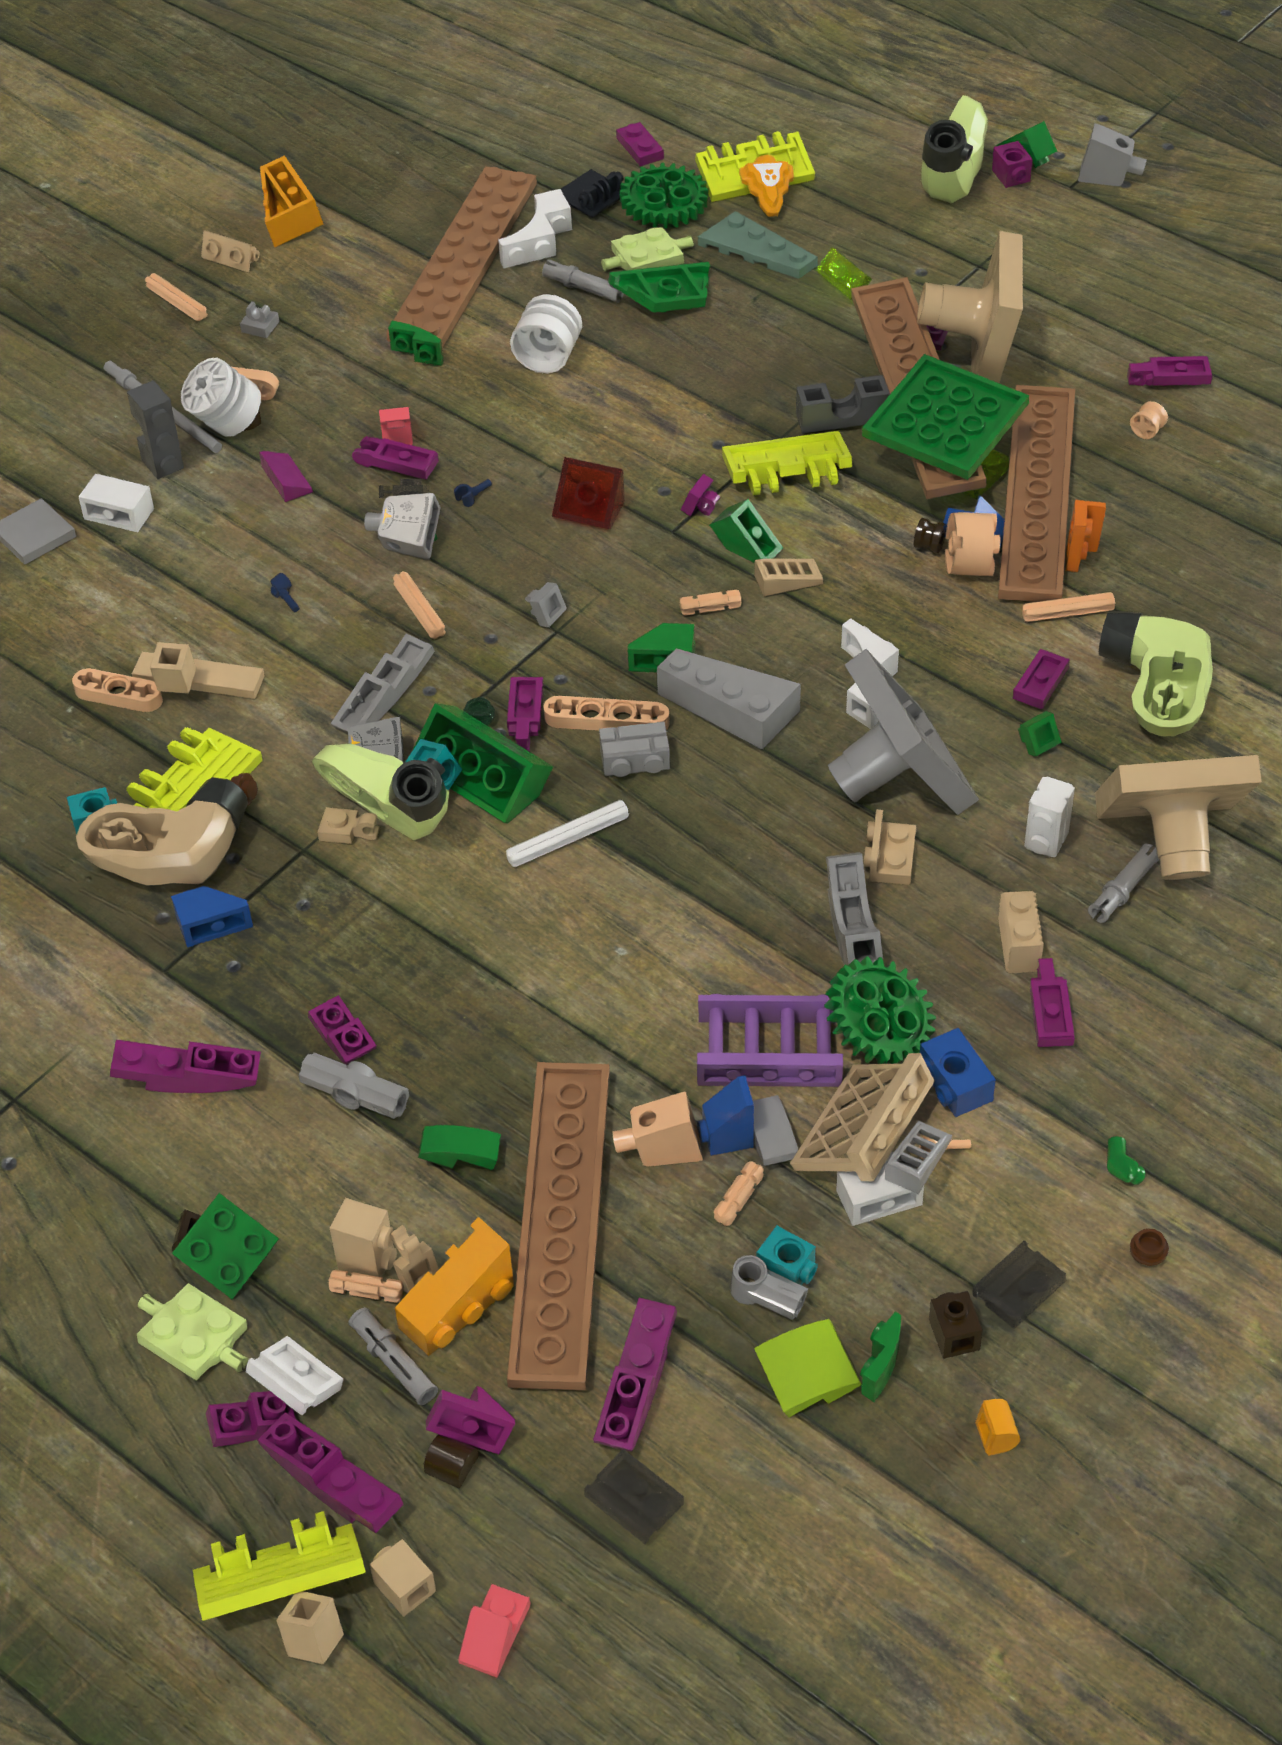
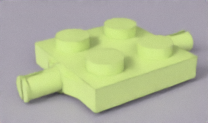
(647, 250)
(192, 1332)

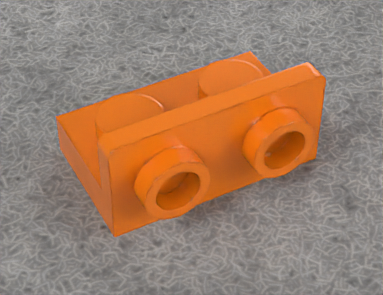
(1084, 532)

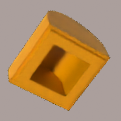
(997, 1427)

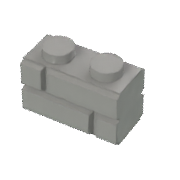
(634, 749)

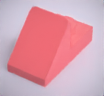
(396, 425)
(493, 1630)

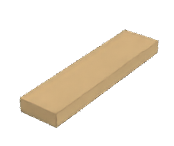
(213, 677)

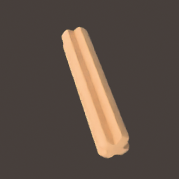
(176, 297)
(419, 605)
(1068, 607)

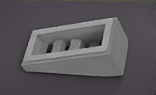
(907, 1176)

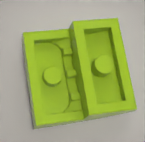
(807, 1366)

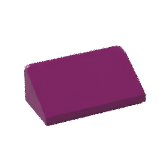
(284, 475)

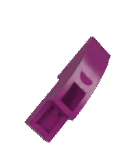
(177, 1070)
(636, 1375)
(328, 1474)

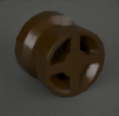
(930, 535)

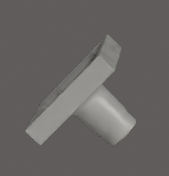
(897, 742)

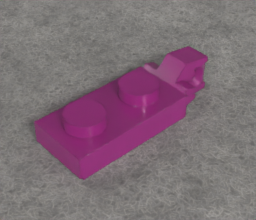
(1171, 371)
(524, 709)
(1051, 1007)

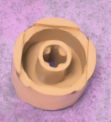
(971, 544)

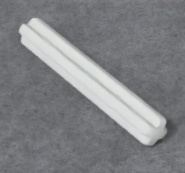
(567, 833)

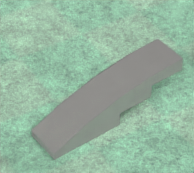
(387, 683)

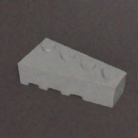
(729, 696)

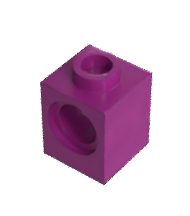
(1012, 164)

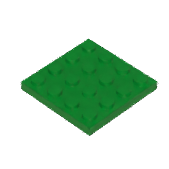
(945, 416)

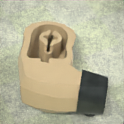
(165, 844)

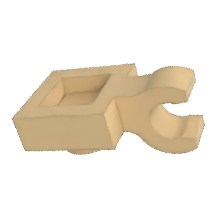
(345, 824)
(415, 1259)

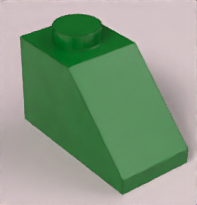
(1036, 142)
(745, 532)
(656, 645)

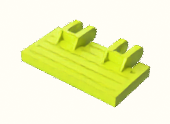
(723, 173)
(788, 457)
(208, 757)
(278, 1569)

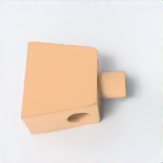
(662, 1132)

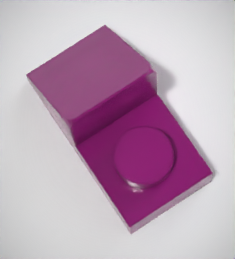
(471, 1421)

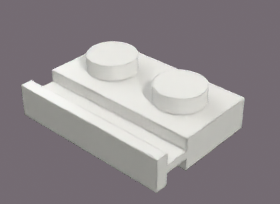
(294, 1375)

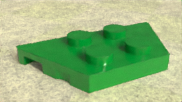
(665, 287)

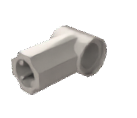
(768, 1288)

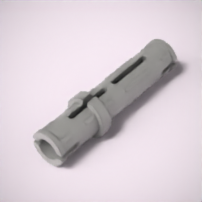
(575, 278)
(1117, 891)
(383, 1344)

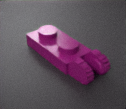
(396, 457)

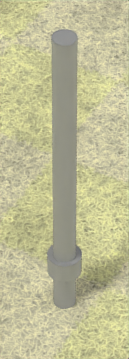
(129, 381)

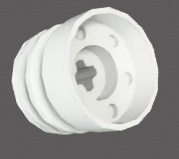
(546, 333)
(220, 397)

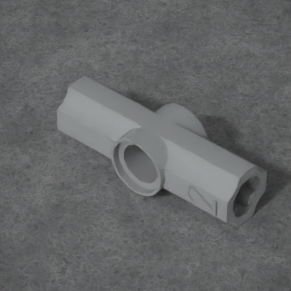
(354, 1085)

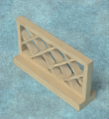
(880, 1126)

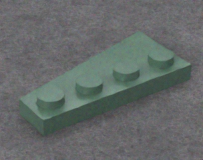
(757, 245)

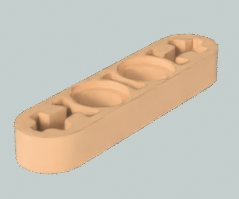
(607, 710)

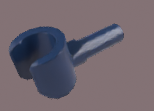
(467, 493)
(279, 587)

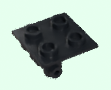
(593, 192)

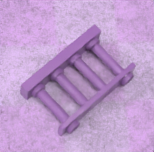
(768, 1069)

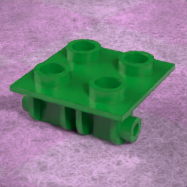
(225, 1246)

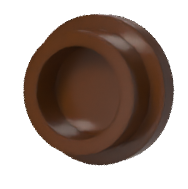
(247, 784)
(1149, 1247)

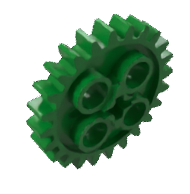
(680, 189)
(879, 1010)

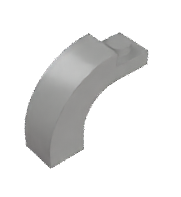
(850, 909)

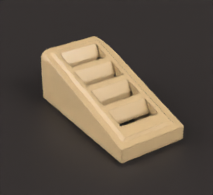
(777, 575)

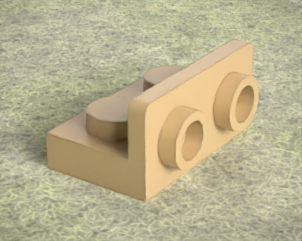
(891, 851)

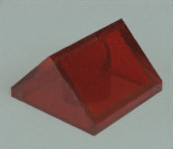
(589, 493)

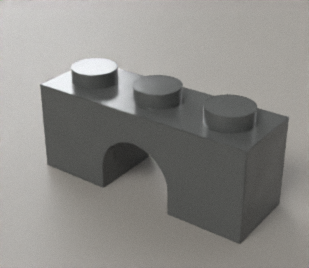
(820, 412)
(160, 442)

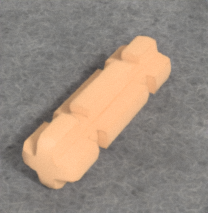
(710, 602)
(738, 1193)
(366, 1286)

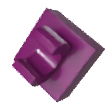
(701, 497)

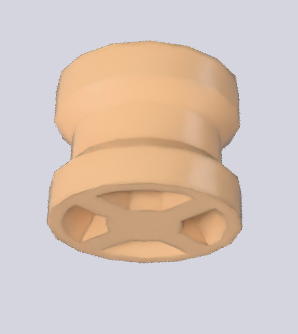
(1148, 420)

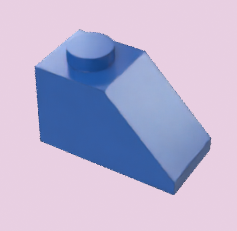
(209, 914)
(728, 1119)

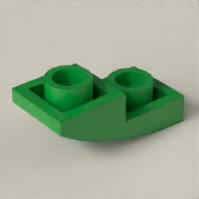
(415, 340)
(449, 1142)
(884, 1354)

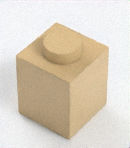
(173, 667)
(402, 1577)
(310, 1627)

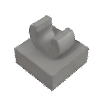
(259, 321)
(546, 604)

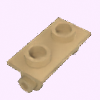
(228, 251)

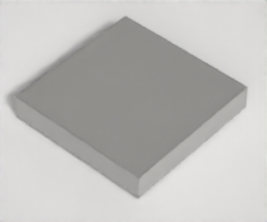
(34, 531)

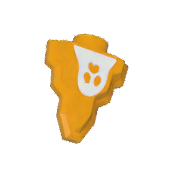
(768, 182)

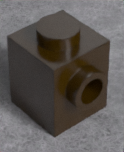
(955, 1324)

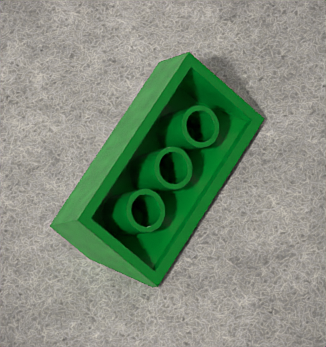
(494, 769)

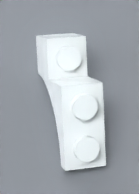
(538, 237)
(855, 640)

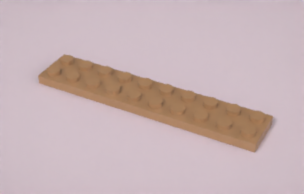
(466, 251)
(897, 343)
(1037, 496)
(559, 1228)

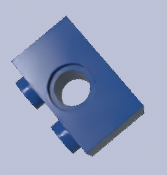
(970, 1084)

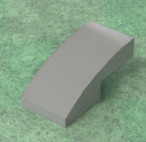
(773, 1131)

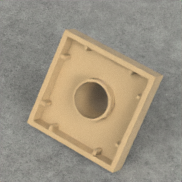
(983, 313)
(1178, 801)

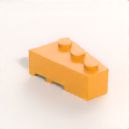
(287, 202)
(458, 1291)

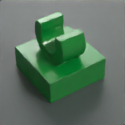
(1040, 733)

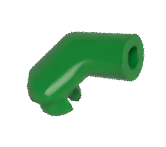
(1122, 1165)

